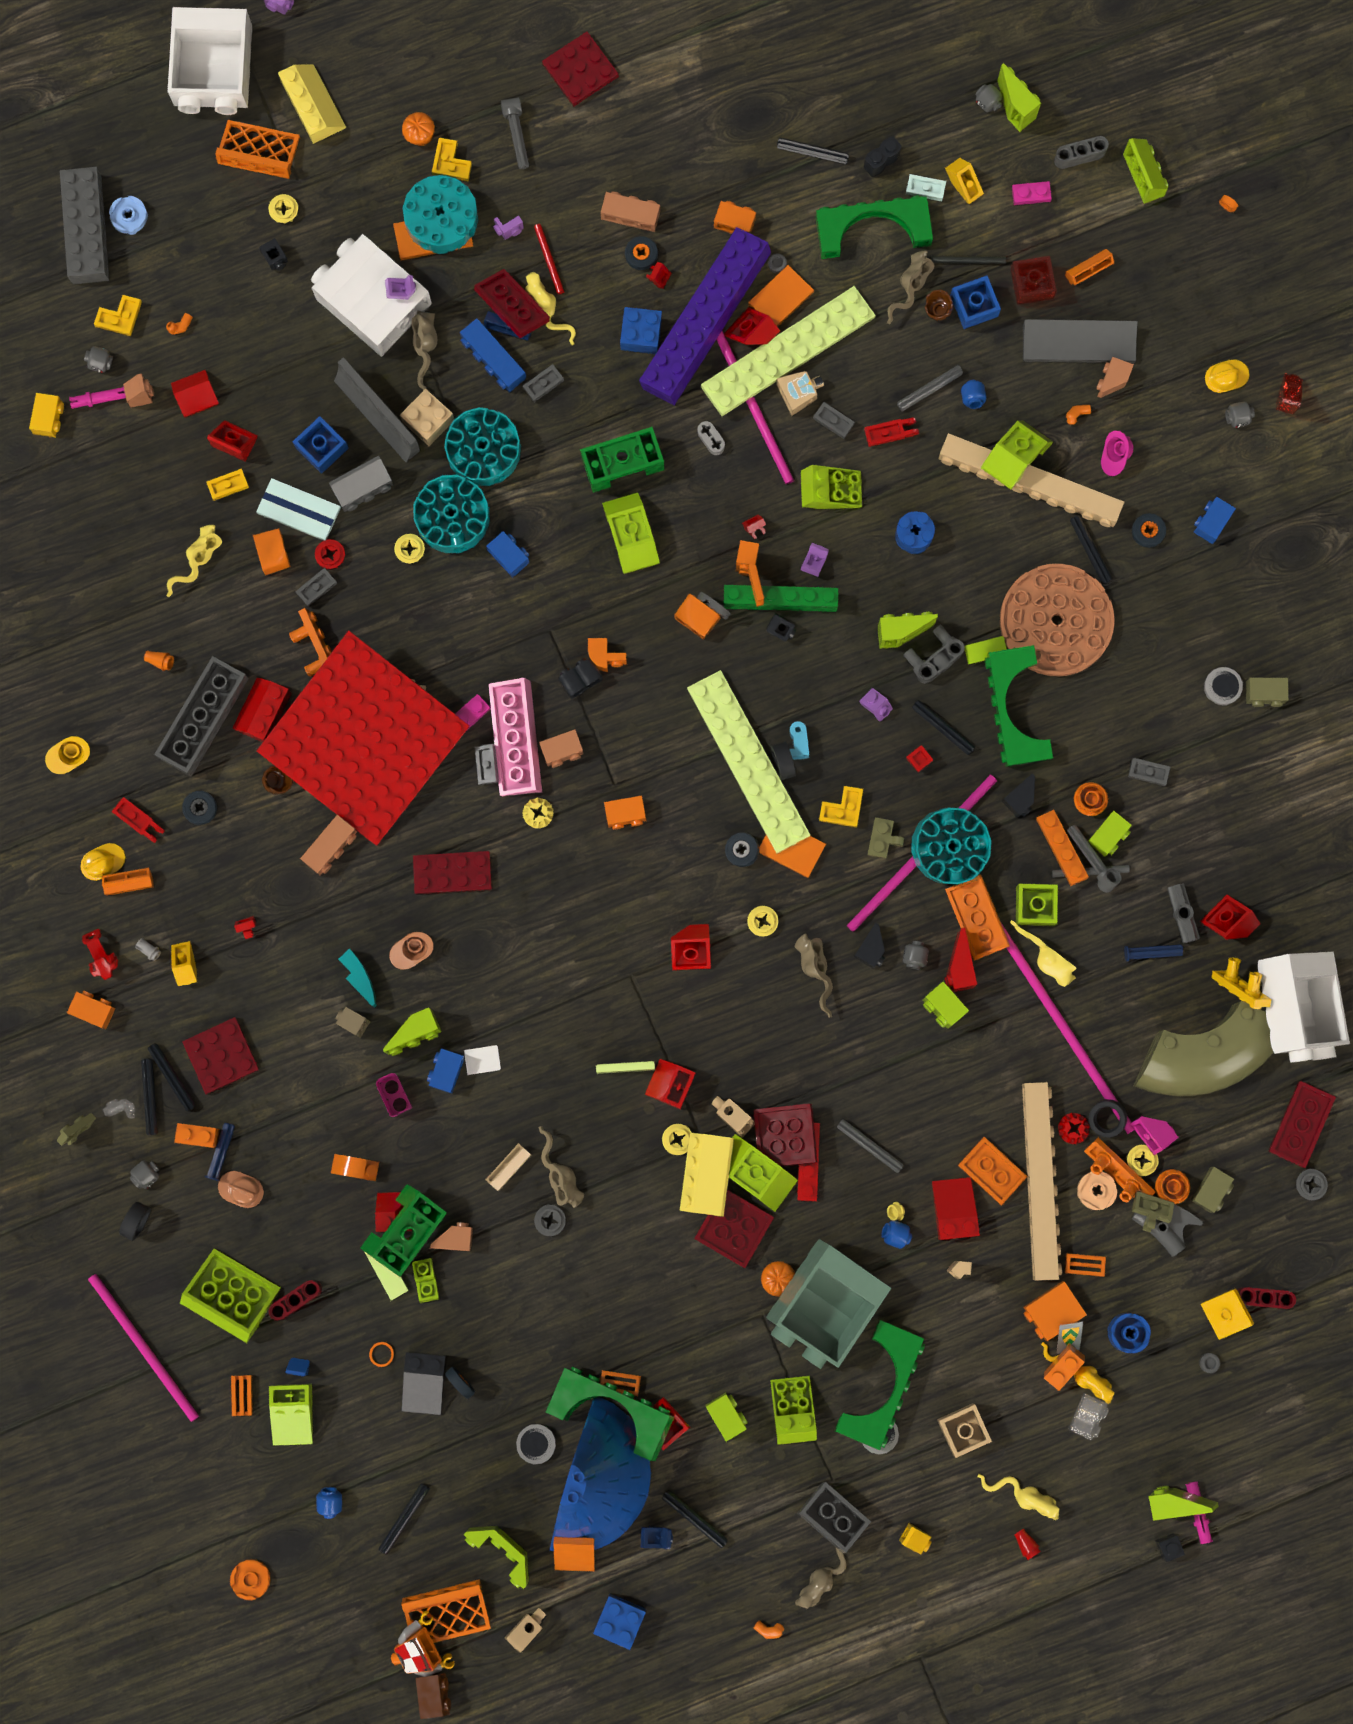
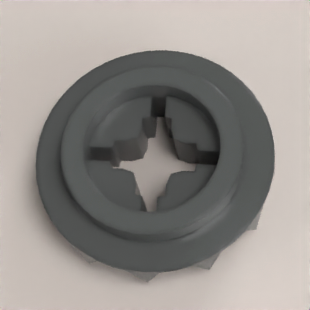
(1319, 1179)
(541, 1225)

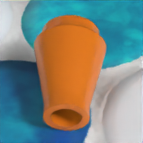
(160, 659)

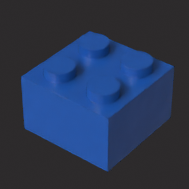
(975, 302)
(641, 330)
(320, 445)
(619, 1621)

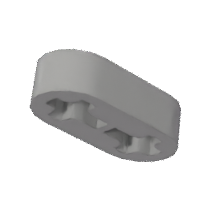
(714, 435)

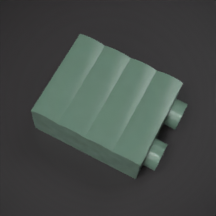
(826, 1305)

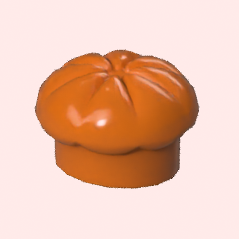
(418, 128)
(1090, 799)
(1172, 1186)
(776, 1277)

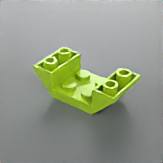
(1015, 453)
(631, 533)
(759, 1174)
(476, 1537)

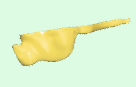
(547, 302)
(198, 554)
(1050, 961)
(1027, 1498)

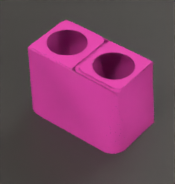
(399, 1094)

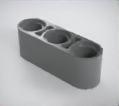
(1075, 158)

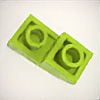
(978, 651)
(425, 1280)

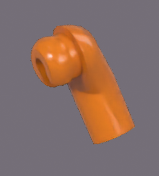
(180, 327)
(1075, 411)
(769, 1632)

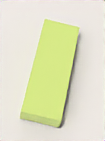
(625, 1067)
(391, 1282)

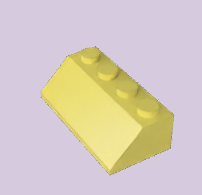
(311, 101)
(706, 1174)

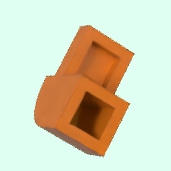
(601, 658)
(355, 1167)

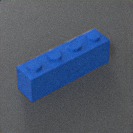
(493, 355)

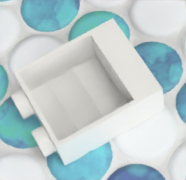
(210, 59)
(357, 294)
(1305, 1005)

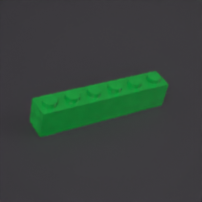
(782, 598)

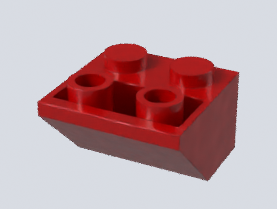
(670, 1083)

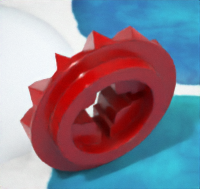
(321, 552)
(1064, 1127)

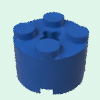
(909, 541)
(1140, 1334)

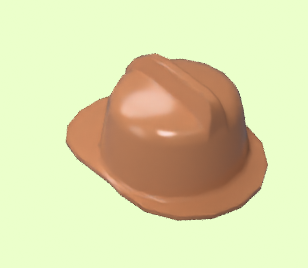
(411, 950)
(240, 1189)

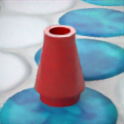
(1027, 1545)

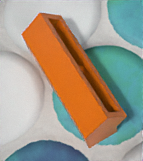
(1088, 265)
(127, 881)

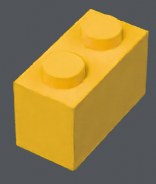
(46, 415)

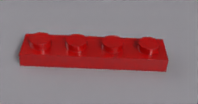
(809, 1174)

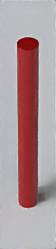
(549, 260)

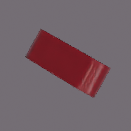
(1275, 1297)
(288, 1307)

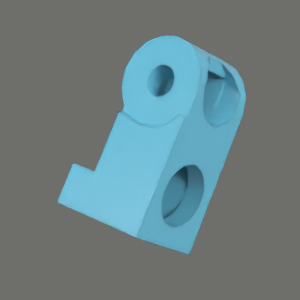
(800, 742)

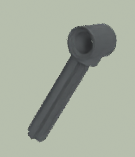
(512, 111)
(1107, 878)

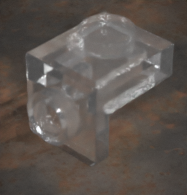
(115, 1106)

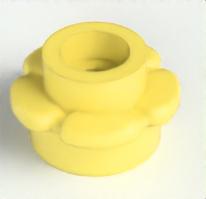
(896, 1211)

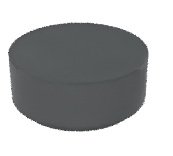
(777, 263)
(1209, 1363)

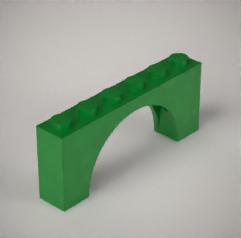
(909, 213)
(1016, 746)
(903, 1350)
(650, 1422)

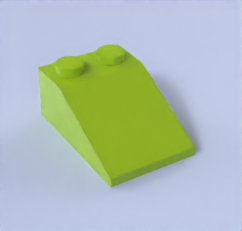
(1175, 1503)

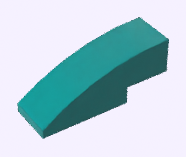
(359, 977)

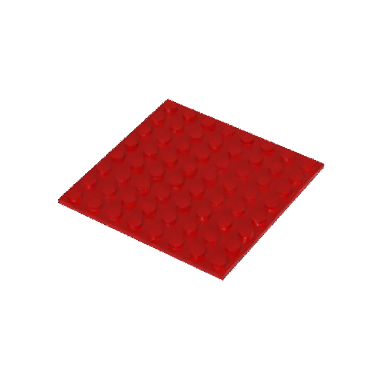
(363, 738)

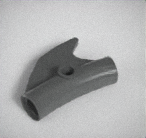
(1172, 1234)

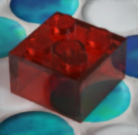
(1033, 280)

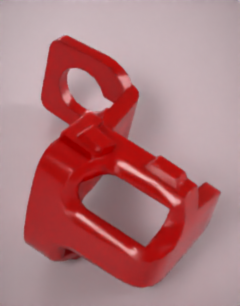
(103, 963)

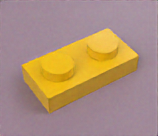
(227, 484)

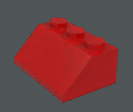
(262, 709)

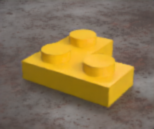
(446, 163)
(122, 320)
(846, 812)

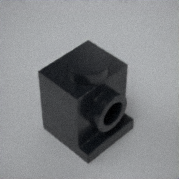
(271, 250)
(773, 628)

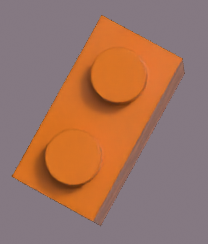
(732, 216)
(746, 556)
(625, 812)
(91, 1010)
(197, 1135)
(1064, 1367)

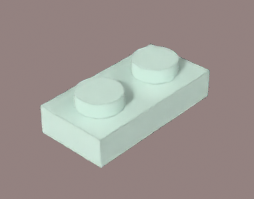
(925, 187)

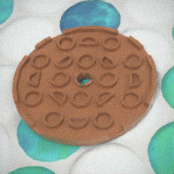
(1075, 598)

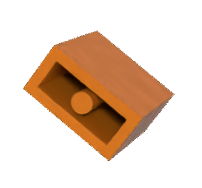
(1053, 1309)

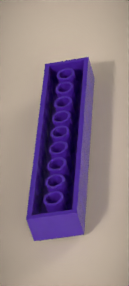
(705, 316)

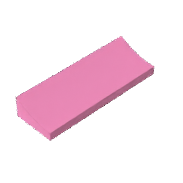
(515, 737)

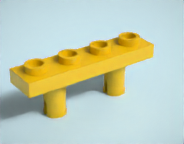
(1245, 991)

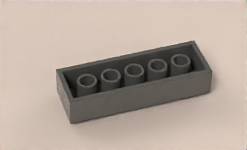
(84, 225)
(201, 716)

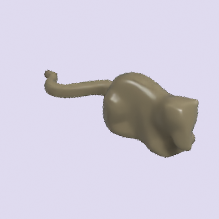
(913, 280)
(424, 340)
(815, 965)
(561, 1177)
(820, 1582)

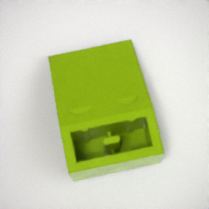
(1019, 102)
(830, 488)
(898, 630)
(415, 1029)
(793, 1410)
(291, 1414)

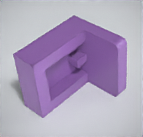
(279, 5)
(509, 229)
(400, 288)
(815, 559)
(876, 704)

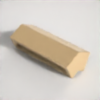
(508, 1167)
(960, 1268)

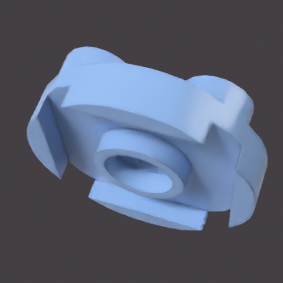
(132, 224)

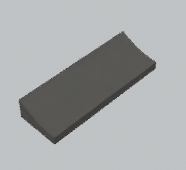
(1079, 341)
(376, 411)

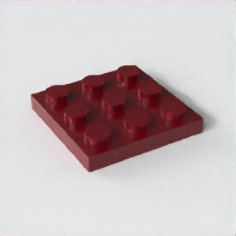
(580, 68)
(220, 1055)
(786, 1134)
(737, 1232)

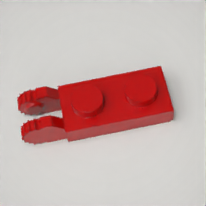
(889, 431)
(136, 818)

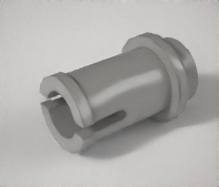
(149, 950)

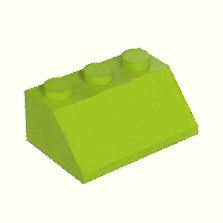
(1145, 170)

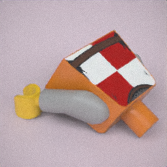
(417, 1651)

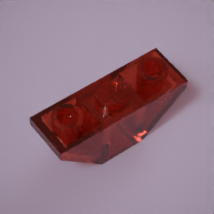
(1290, 394)

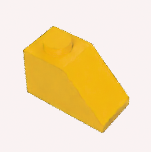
(964, 180)
(183, 963)
(915, 1539)

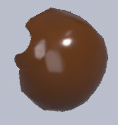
(938, 305)
(276, 781)

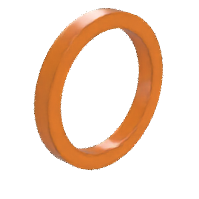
(392, 1354)

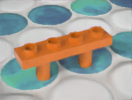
(316, 635)
(1113, 1165)

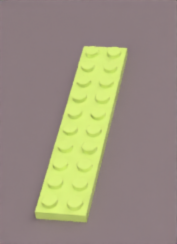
(787, 351)
(748, 762)

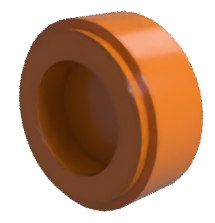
(1228, 203)

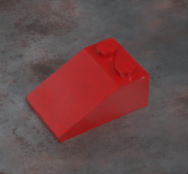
(961, 970)
(955, 1208)

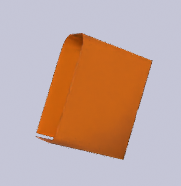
(271, 551)
(697, 616)

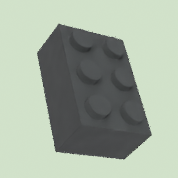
(834, 1517)

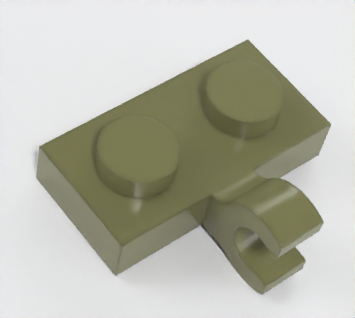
(882, 838)
(70, 1133)
(1153, 1209)

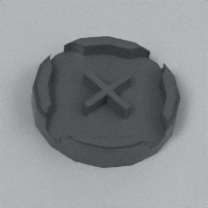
(714, 605)

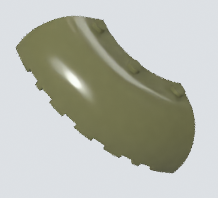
(1207, 1060)

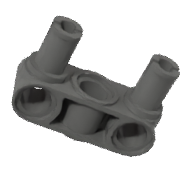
(940, 660)

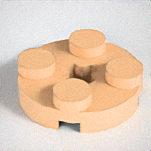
(1099, 1201)

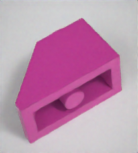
(1154, 1133)

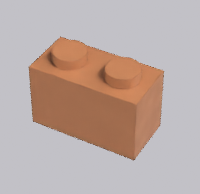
(561, 748)

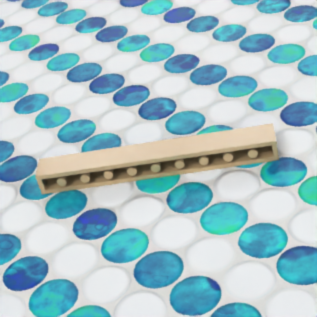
(1036, 483)
(1040, 1181)

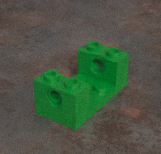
(602, 461)
(393, 1248)

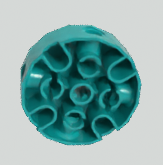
(456, 209)
(492, 431)
(433, 511)
(948, 827)

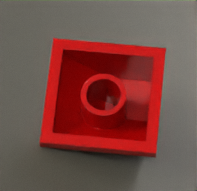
(753, 328)
(1231, 919)
(691, 948)
(386, 1210)

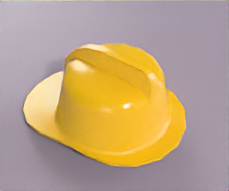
(1227, 376)
(67, 755)
(102, 861)

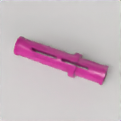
(97, 397)
(1204, 1536)

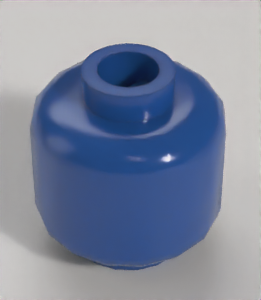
(973, 394)
(896, 1234)
(329, 1502)

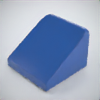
(298, 1367)

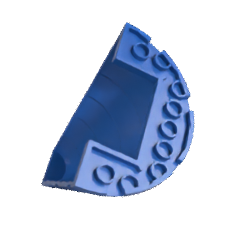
(605, 1479)

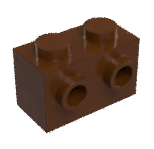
(433, 1696)

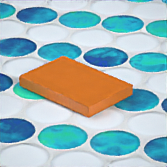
(782, 295)
(799, 857)
(992, 1171)
(574, 1554)

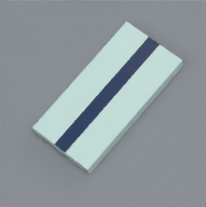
(298, 509)

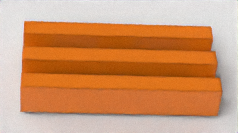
(756, 585)
(1068, 1264)
(616, 1374)
(241, 1395)

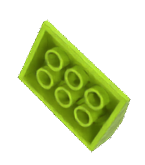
(229, 1295)

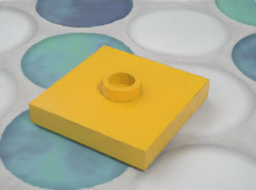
(1227, 1313)

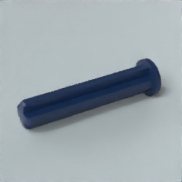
(1153, 951)
(220, 1152)

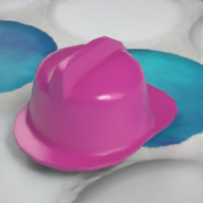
(1116, 452)

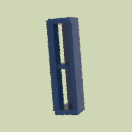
(494, 322)

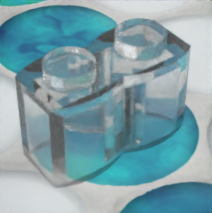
(1088, 1416)

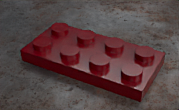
(512, 303)
(452, 872)
(1302, 1124)

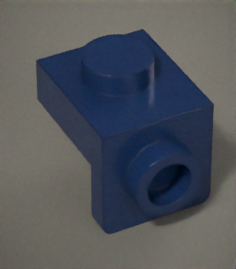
(656, 1537)

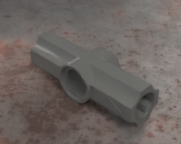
(1180, 901)

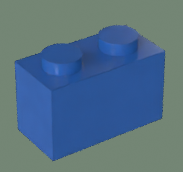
(1214, 520)
(508, 554)
(445, 1071)

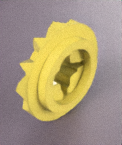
(277, 203)
(403, 542)
(540, 821)
(771, 918)
(668, 1137)
(1147, 1168)

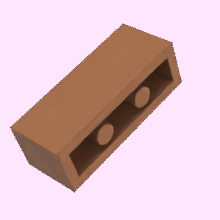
(630, 211)
(329, 845)

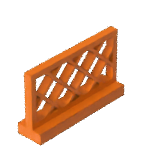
(251, 162)
(448, 1595)

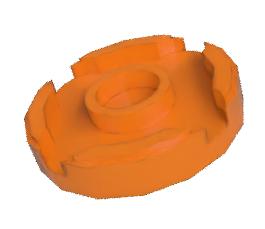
(250, 1579)

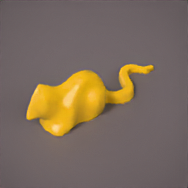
(1088, 1378)

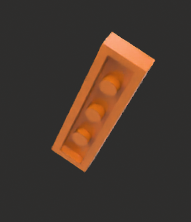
(1062, 848)

